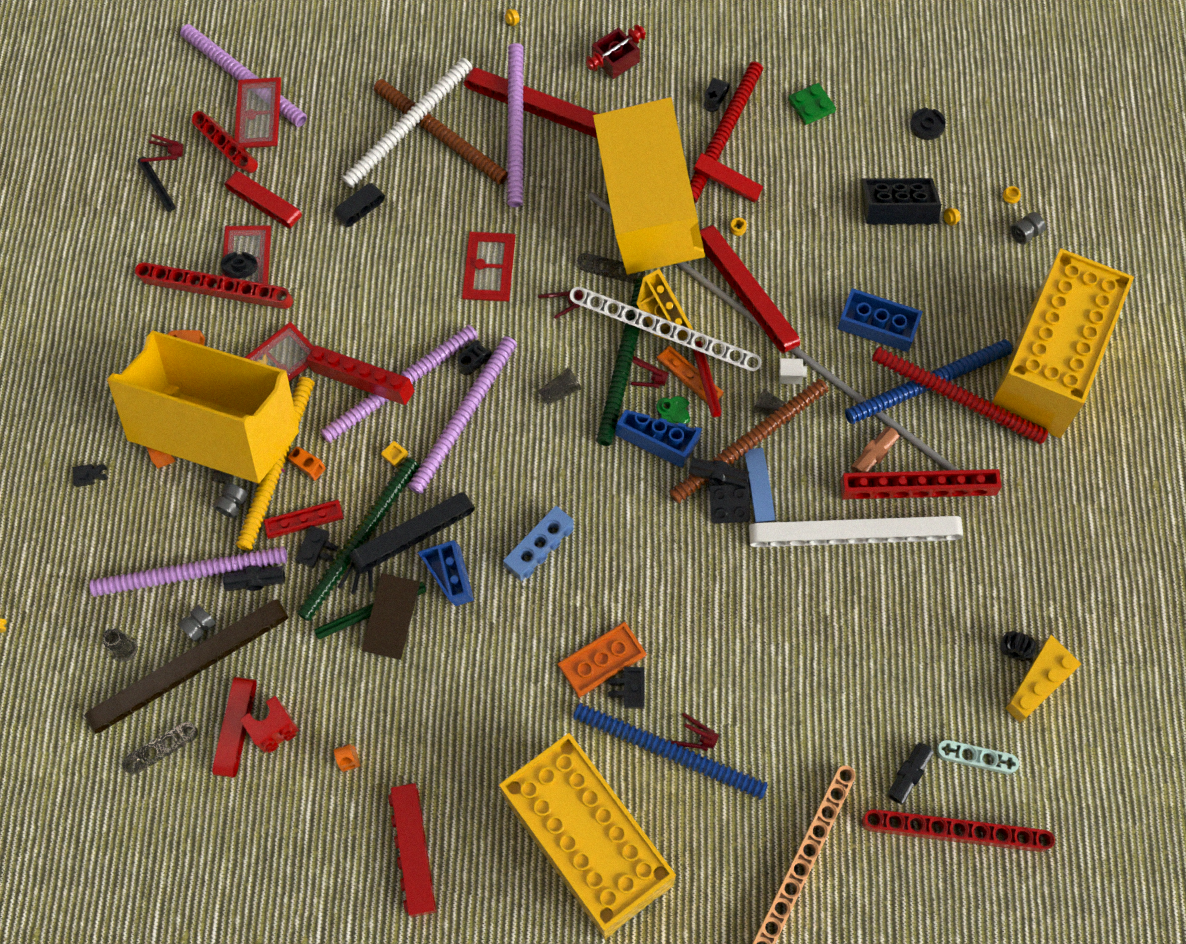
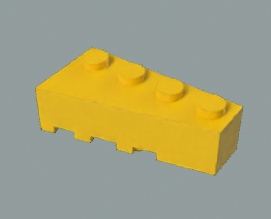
(1045, 675)

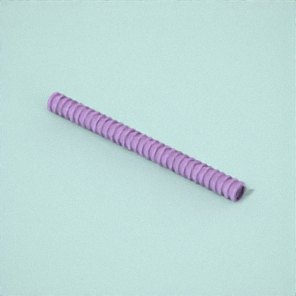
(236, 69)
(515, 125)
(416, 371)
(462, 415)
(186, 571)

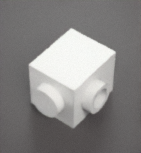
(791, 371)

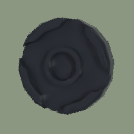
(927, 124)
(238, 265)

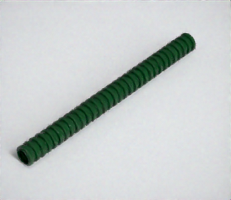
(620, 375)
(358, 539)

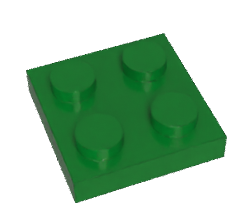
(812, 103)

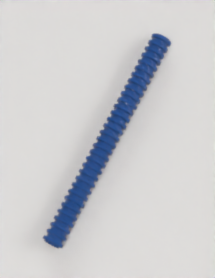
(911, 389)
(670, 751)

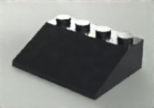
(900, 201)

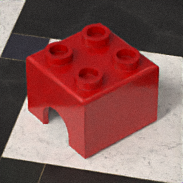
(273, 729)

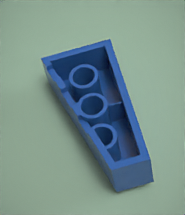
(658, 436)

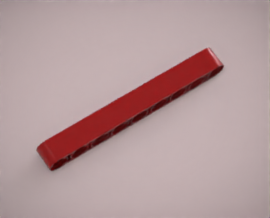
(533, 101)
(221, 289)
(749, 290)
(967, 827)

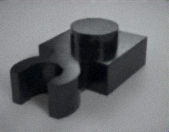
(86, 474)

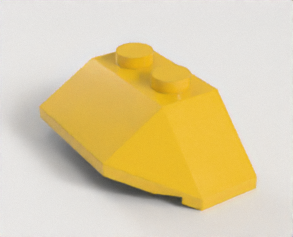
(659, 300)

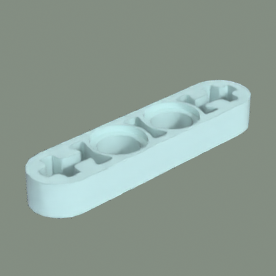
(978, 753)

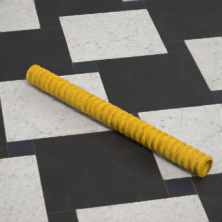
(268, 483)

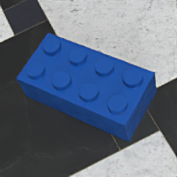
(880, 320)

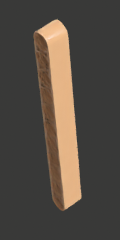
(805, 861)

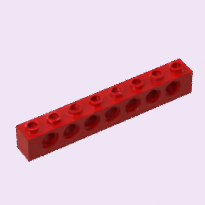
(920, 484)

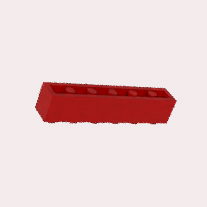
(360, 375)
(413, 850)

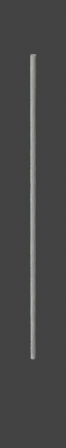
(799, 353)

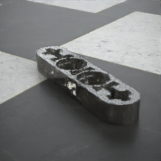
(609, 271)
(161, 750)

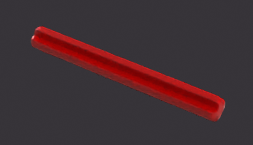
(707, 381)

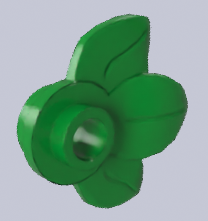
(676, 411)

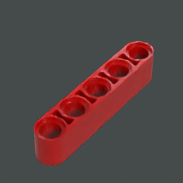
(218, 136)
(263, 199)
(232, 731)

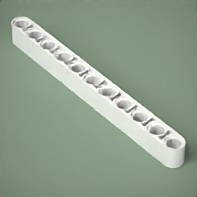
(656, 328)
(855, 531)

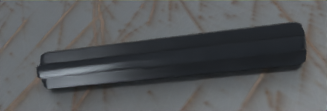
(157, 185)

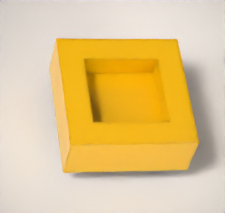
(394, 454)

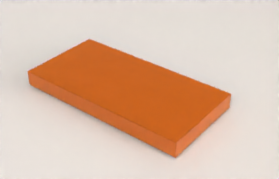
(602, 659)

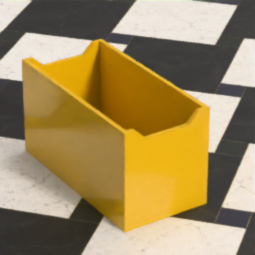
(648, 186)
(1062, 341)
(206, 406)
(587, 835)

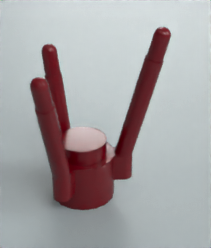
(174, 148)
(578, 295)
(659, 376)
(708, 736)

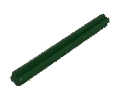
(351, 619)

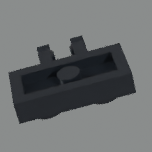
(312, 547)
(633, 688)

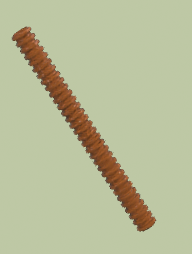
(443, 133)
(755, 435)

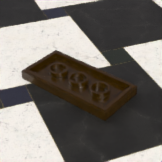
(391, 616)

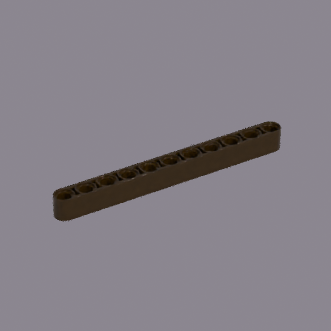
(186, 666)

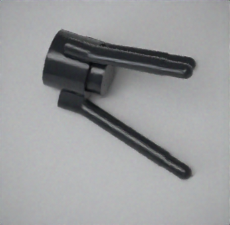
(351, 565)

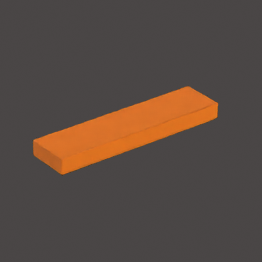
(684, 371)

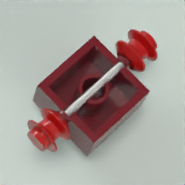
(616, 51)

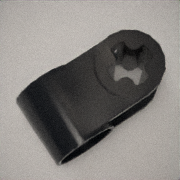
(715, 94)
(475, 355)

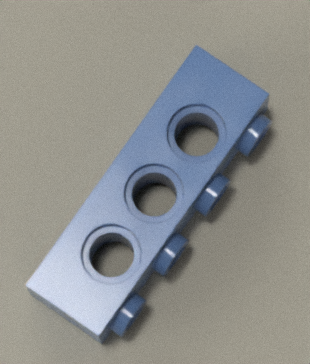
(554, 519)

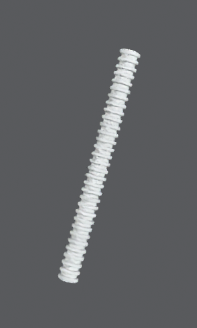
(406, 123)

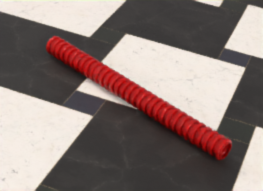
(728, 123)
(956, 393)

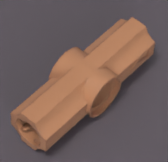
(875, 451)

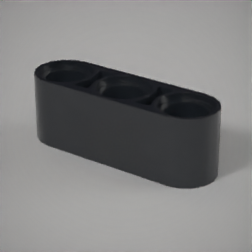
(359, 205)

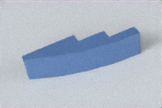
(759, 486)

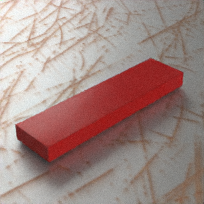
(728, 177)
(303, 519)

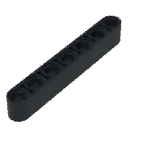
(411, 532)

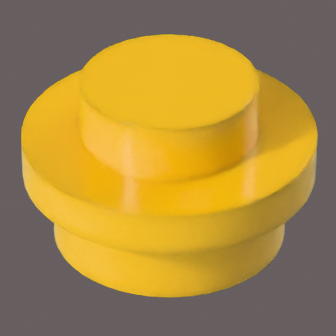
(512, 17)
(1011, 195)
(952, 216)

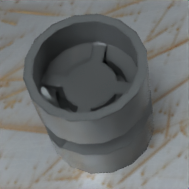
(1028, 227)
(230, 500)
(196, 623)

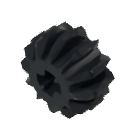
(1018, 646)

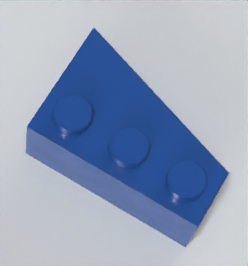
(449, 570)

